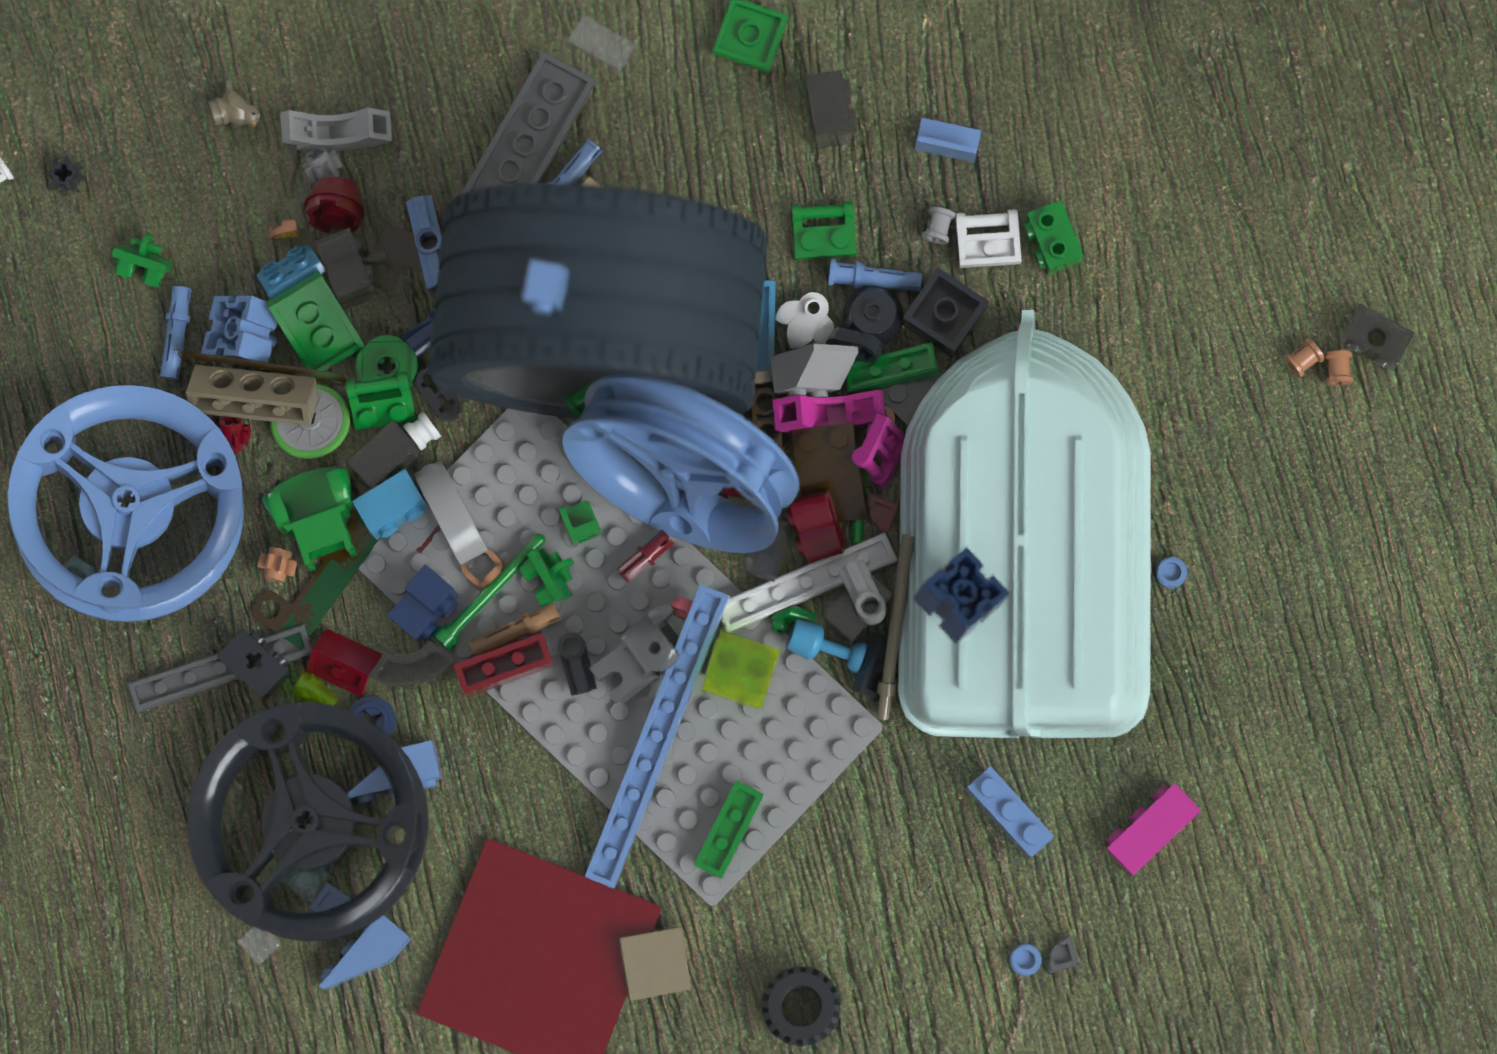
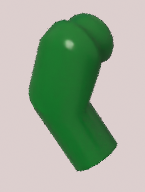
(782, 618)

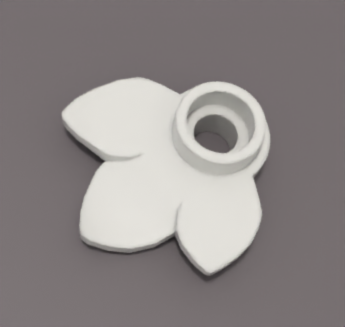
(804, 325)

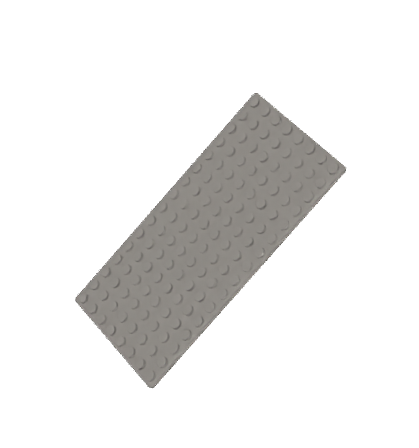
(787, 750)

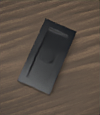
(871, 667)

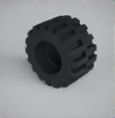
(801, 1034)

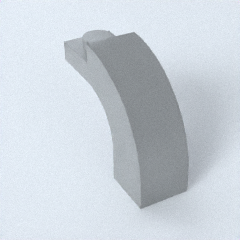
(338, 132)
(450, 512)

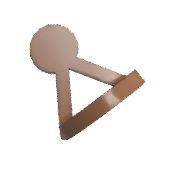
(478, 584)

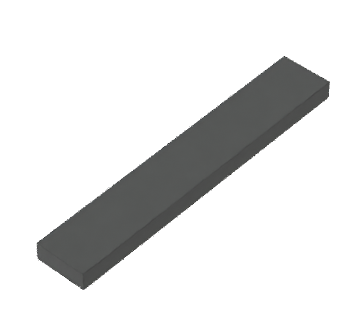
(207, 673)

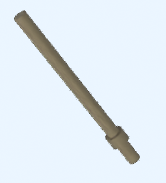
(887, 686)

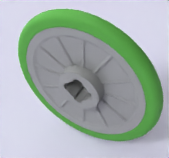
(322, 436)

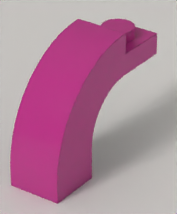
(809, 412)

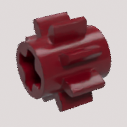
(234, 432)

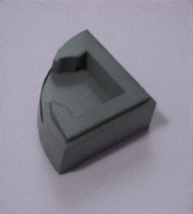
(1062, 955)

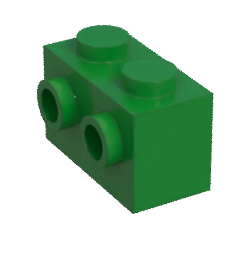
(1053, 238)

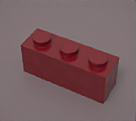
(504, 665)

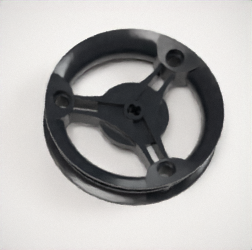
(300, 800)

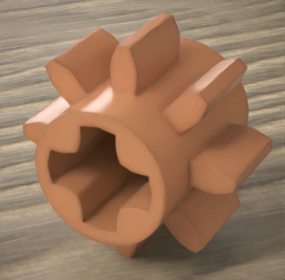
(277, 564)

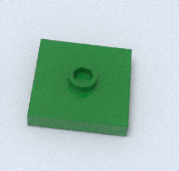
(750, 35)

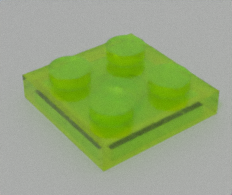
(741, 670)

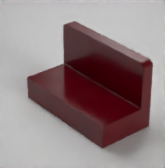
(343, 662)

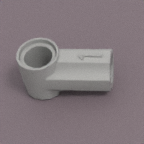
(862, 590)

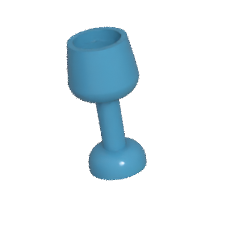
(807, 640)

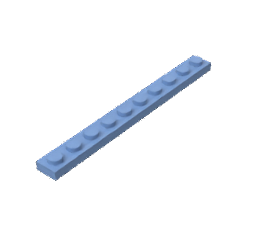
(657, 737)

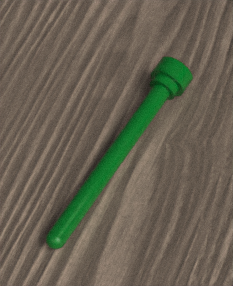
(448, 634)

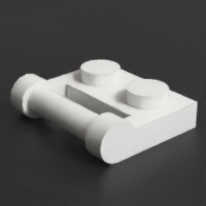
(988, 248)

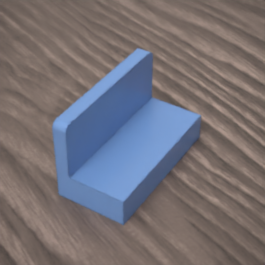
(947, 140)

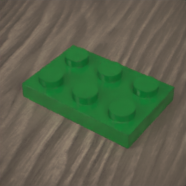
(315, 323)

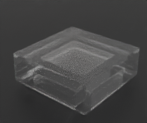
(259, 944)

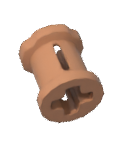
(1303, 358)
(1338, 368)

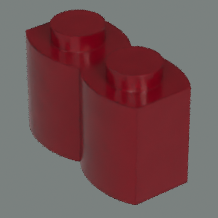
(817, 526)

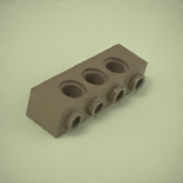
(253, 394)

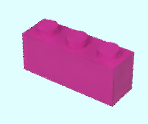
(1151, 828)

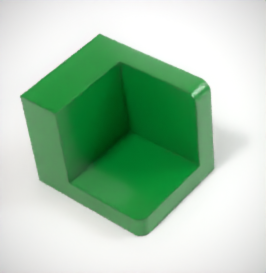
(580, 522)

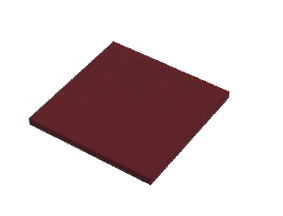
(535, 957)

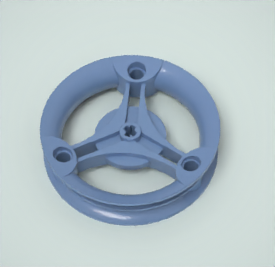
(668, 456)
(110, 487)

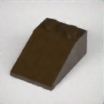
(826, 463)

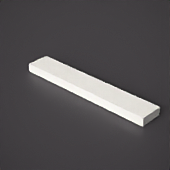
(803, 583)

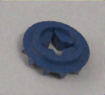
(374, 707)

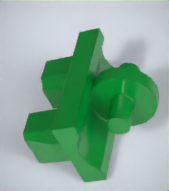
(130, 257)
(552, 572)

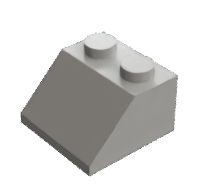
(812, 369)

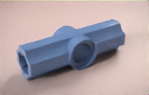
(425, 225)

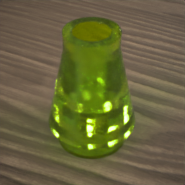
(313, 690)

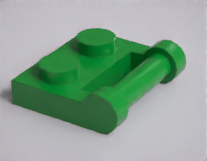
(824, 241)
(381, 408)

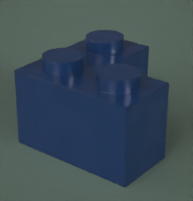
(424, 604)

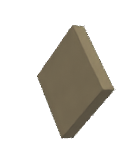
(654, 963)

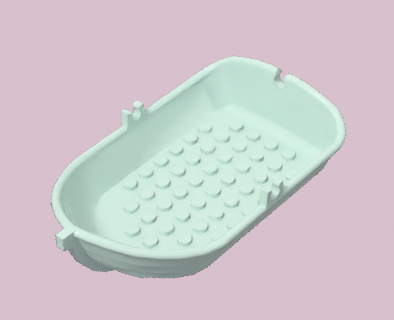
(1048, 483)

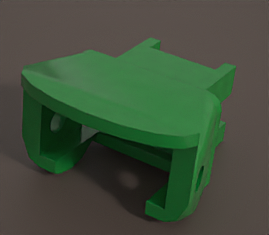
(314, 511)

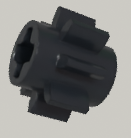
(71, 182)

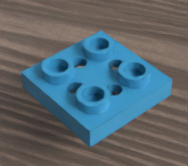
(295, 267)

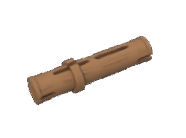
(519, 628)

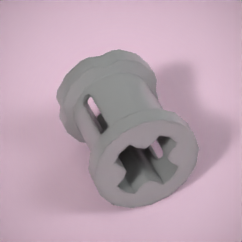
(938, 225)

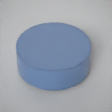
(1171, 572)
(1025, 960)

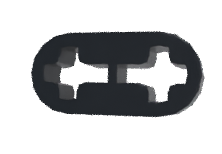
(868, 345)
(433, 399)

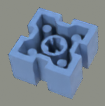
(240, 329)

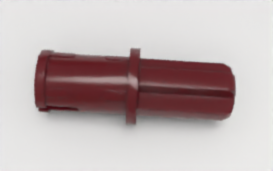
(645, 556)

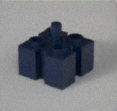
(961, 595)

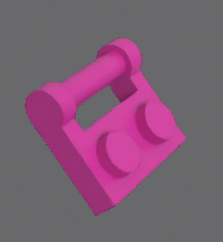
(884, 440)

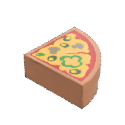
(289, 229)

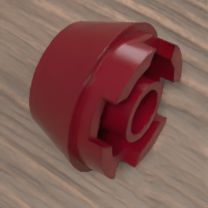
(334, 205)

